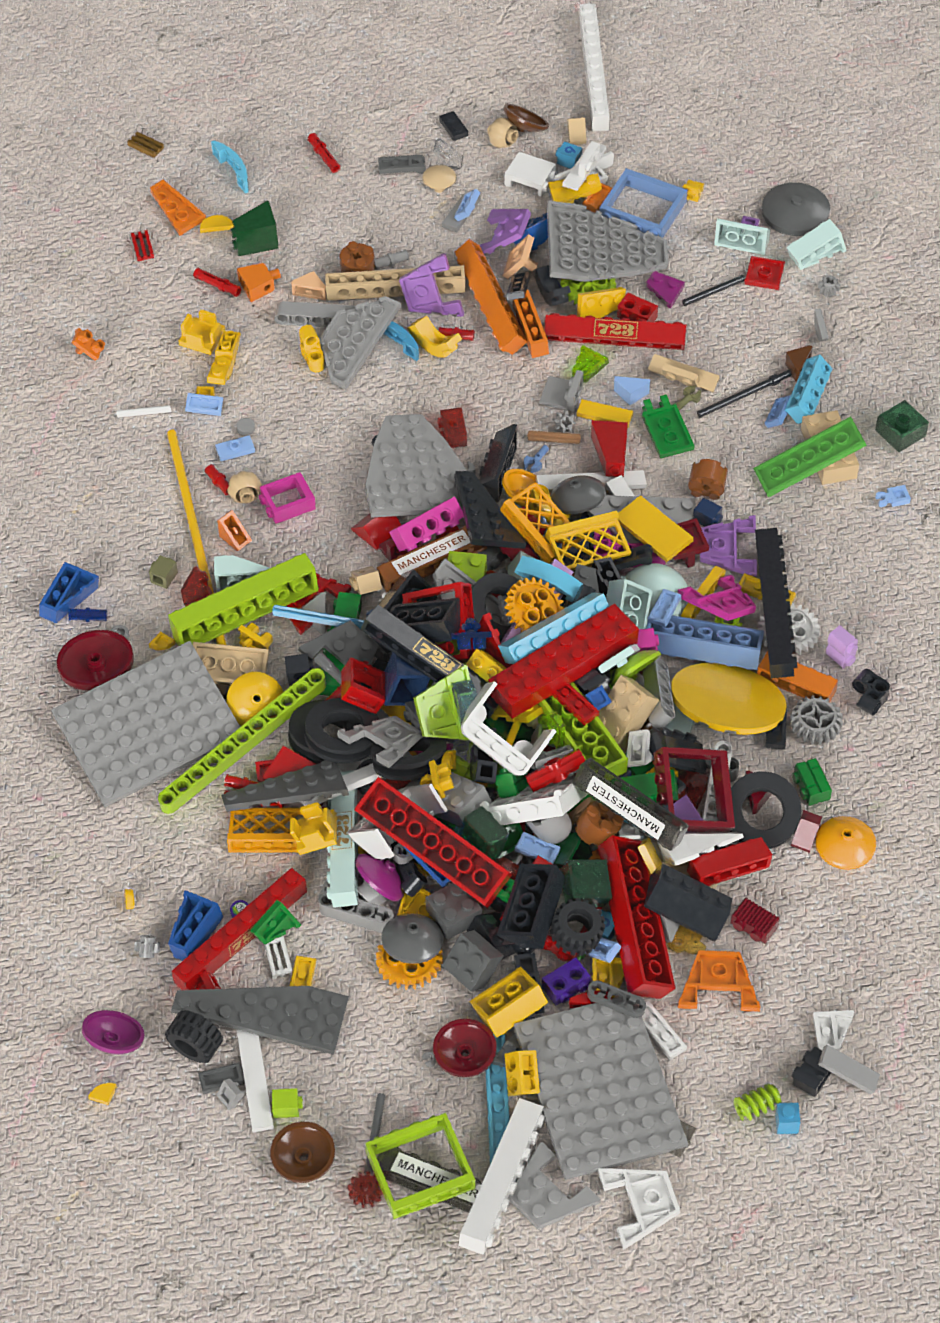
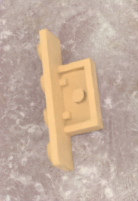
(684, 373)

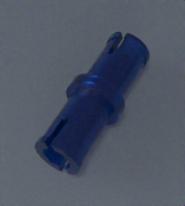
(88, 614)

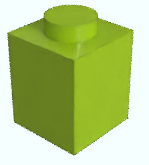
(286, 1103)

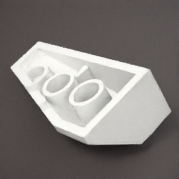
(696, 843)

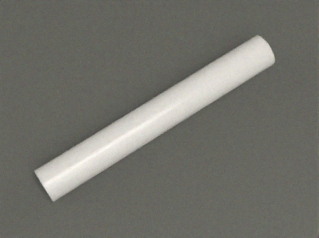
(143, 411)

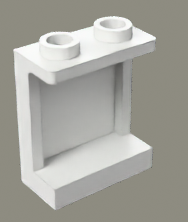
(530, 172)

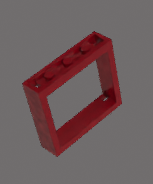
(721, 782)

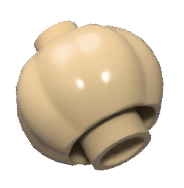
(501, 131)
(245, 484)

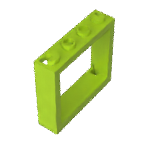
(431, 1195)

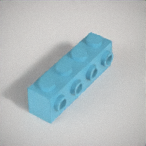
(808, 388)

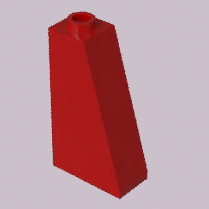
(610, 445)

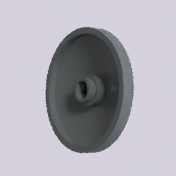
(795, 208)

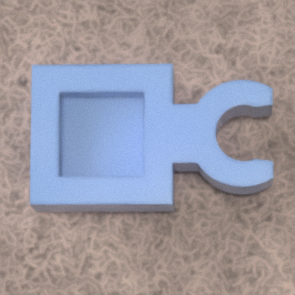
(895, 495)

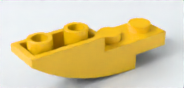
(224, 358)

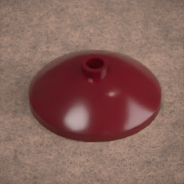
(464, 1037)

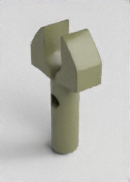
(693, 397)

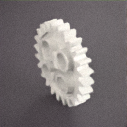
(804, 627)

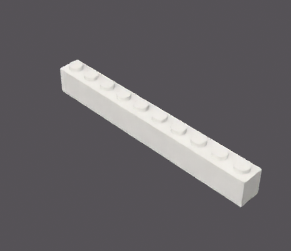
(594, 67)

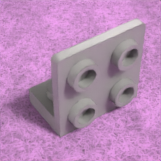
(562, 392)

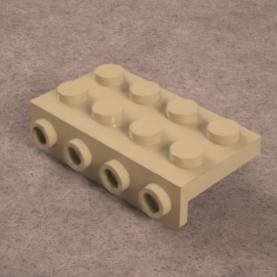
(229, 662)

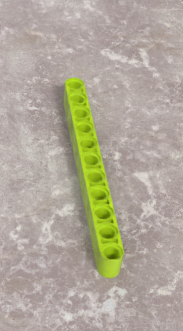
(239, 749)

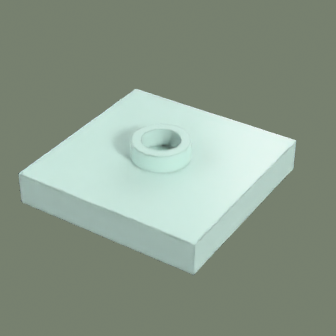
(619, 659)

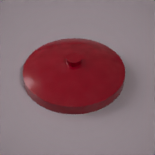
(94, 659)

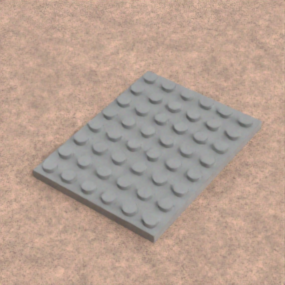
(146, 723)
(600, 1088)

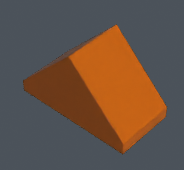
(233, 531)

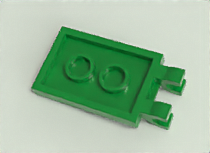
(666, 428)

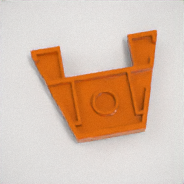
(722, 973)

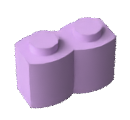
(842, 647)

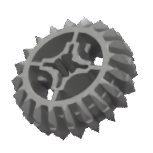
(812, 715)

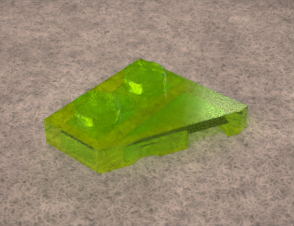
(589, 362)
(553, 721)

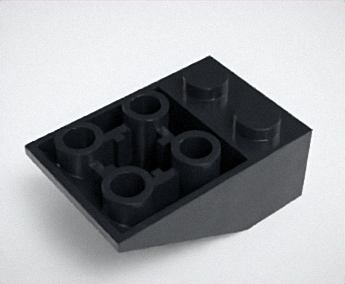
(487, 926)

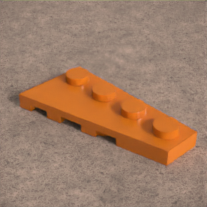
(176, 207)

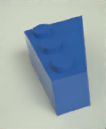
(194, 925)

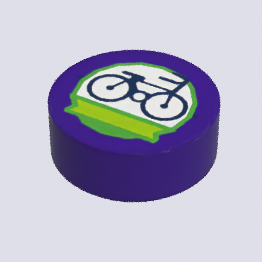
(237, 906)

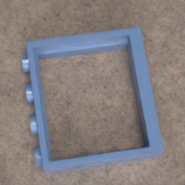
(651, 186)

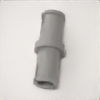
(391, 259)

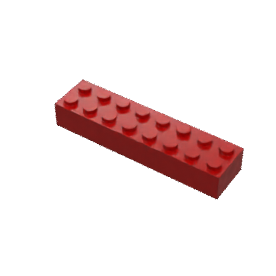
(563, 660)
(433, 842)
(636, 927)

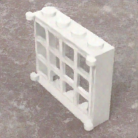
(510, 810)

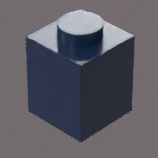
(708, 512)

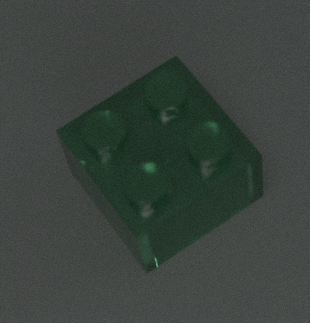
(901, 426)
(484, 832)
(587, 881)

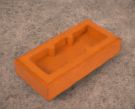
(595, 200)

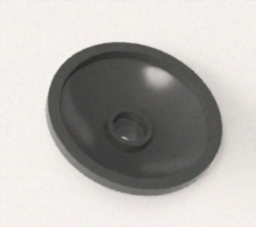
(578, 494)
(412, 938)

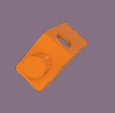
(257, 280)

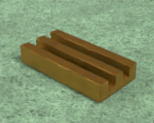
(147, 143)

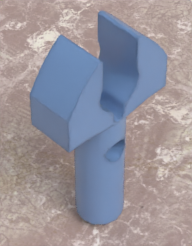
(538, 456)

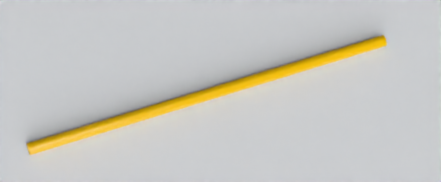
(190, 512)

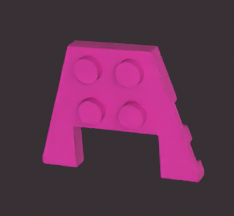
(726, 604)

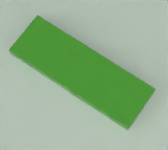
(809, 456)

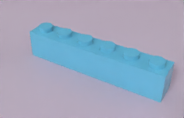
(552, 627)

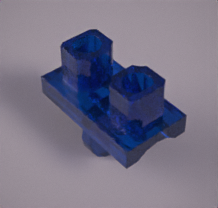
(464, 638)

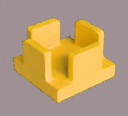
(202, 332)
(315, 830)

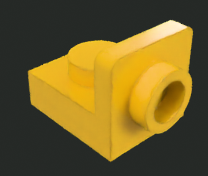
(694, 190)

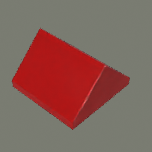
(375, 529)

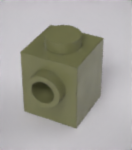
(163, 571)

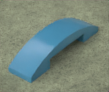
(404, 338)

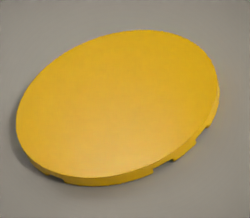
(728, 698)

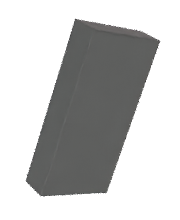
(212, 1079)

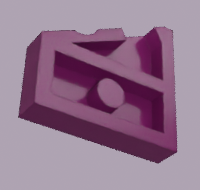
(665, 287)

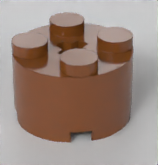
(357, 258)
(707, 479)
(597, 823)

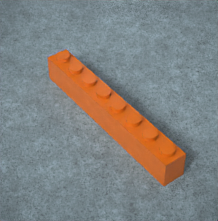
(491, 297)

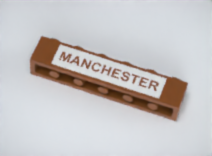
(426, 558)

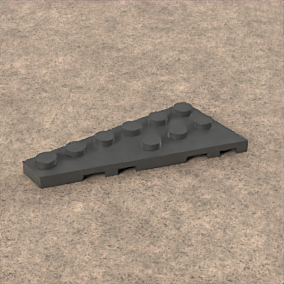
(291, 787)

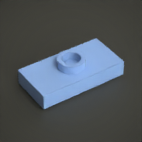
(467, 204)
(204, 404)
(235, 448)
(664, 608)
(533, 846)
(605, 950)

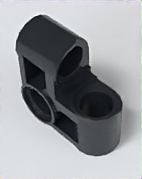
(874, 691)

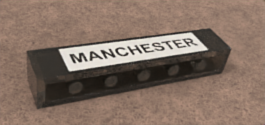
(630, 804)
(418, 1175)

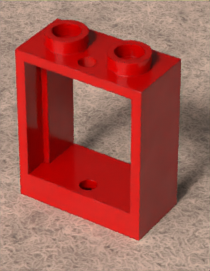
(358, 695)

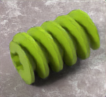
(757, 1101)

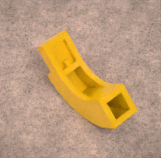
(431, 339)

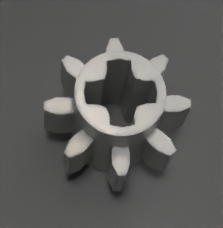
(829, 286)
(566, 425)
(147, 946)

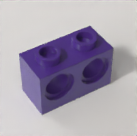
(563, 978)

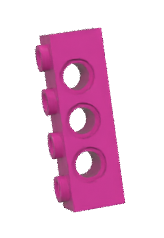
(403, 534)

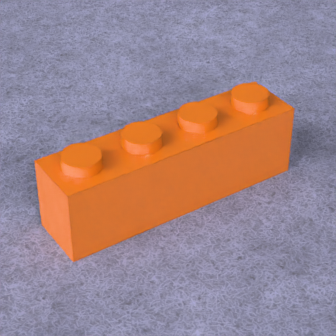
(531, 325)
(803, 683)

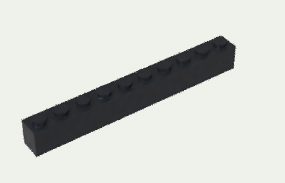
(775, 604)

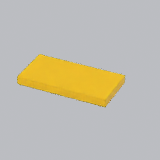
(654, 528)

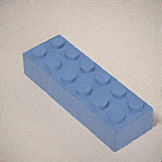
(710, 642)

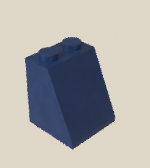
(402, 682)

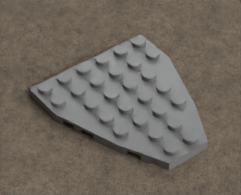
(598, 247)
(410, 468)

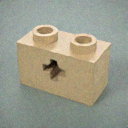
(365, 580)

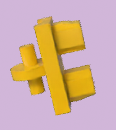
(250, 639)
(439, 778)

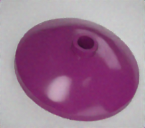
(380, 876)
(113, 1032)

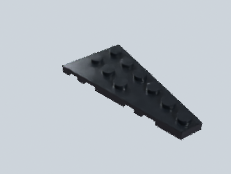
(483, 516)

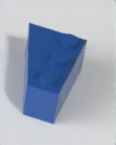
(67, 591)

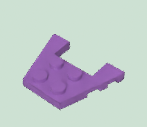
(509, 228)
(422, 291)
(723, 546)

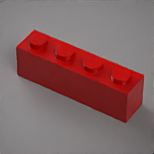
(730, 862)

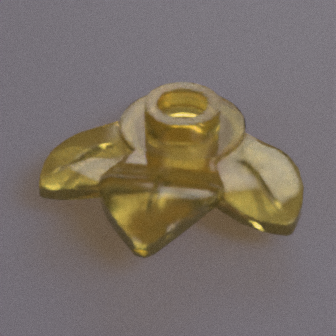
(689, 939)

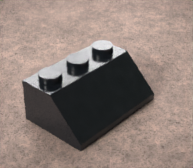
(666, 738)

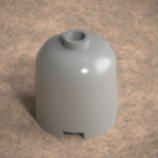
(552, 829)

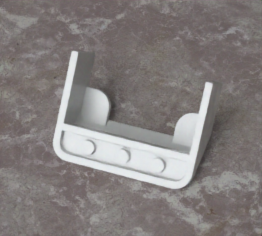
(516, 758)
(378, 842)

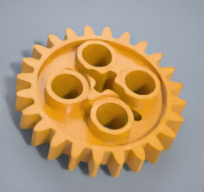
(532, 606)
(399, 973)

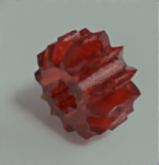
(358, 1192)

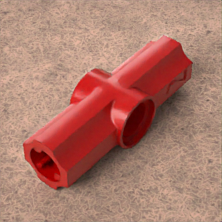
(555, 770)

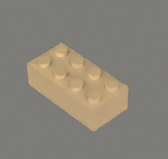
(842, 470)
(628, 710)

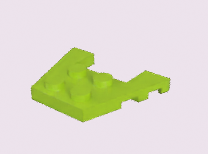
(438, 709)

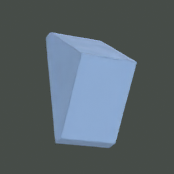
(631, 388)

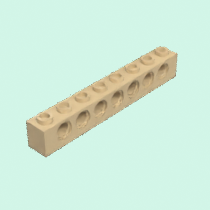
(386, 283)

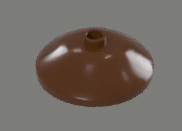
(525, 119)
(298, 1141)

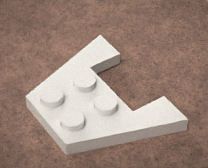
(649, 1196)

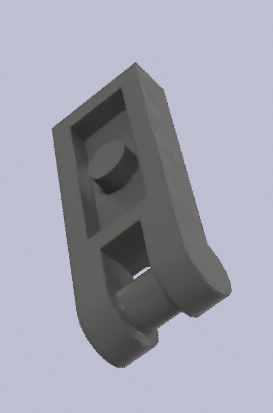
(402, 164)

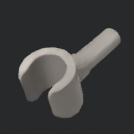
(432, 1062)

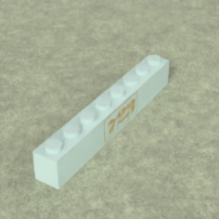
(343, 870)

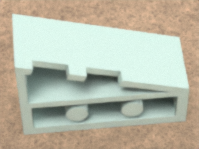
(816, 244)

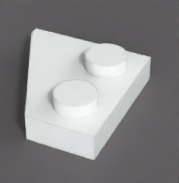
(831, 1027)

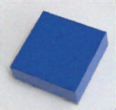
(598, 698)

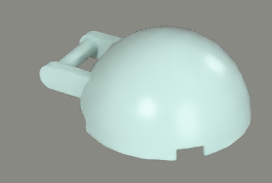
(657, 578)

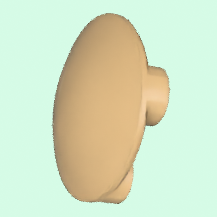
(439, 177)

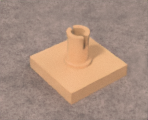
(519, 257)

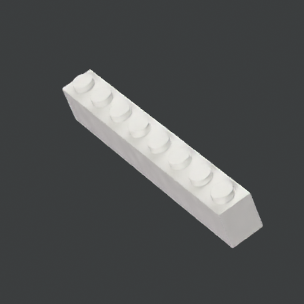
(501, 1177)

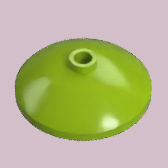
(635, 664)

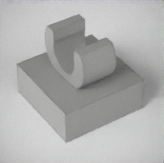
(230, 1093)

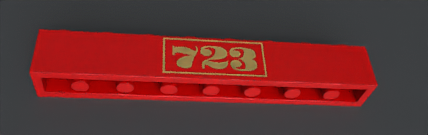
(615, 332)
(237, 932)

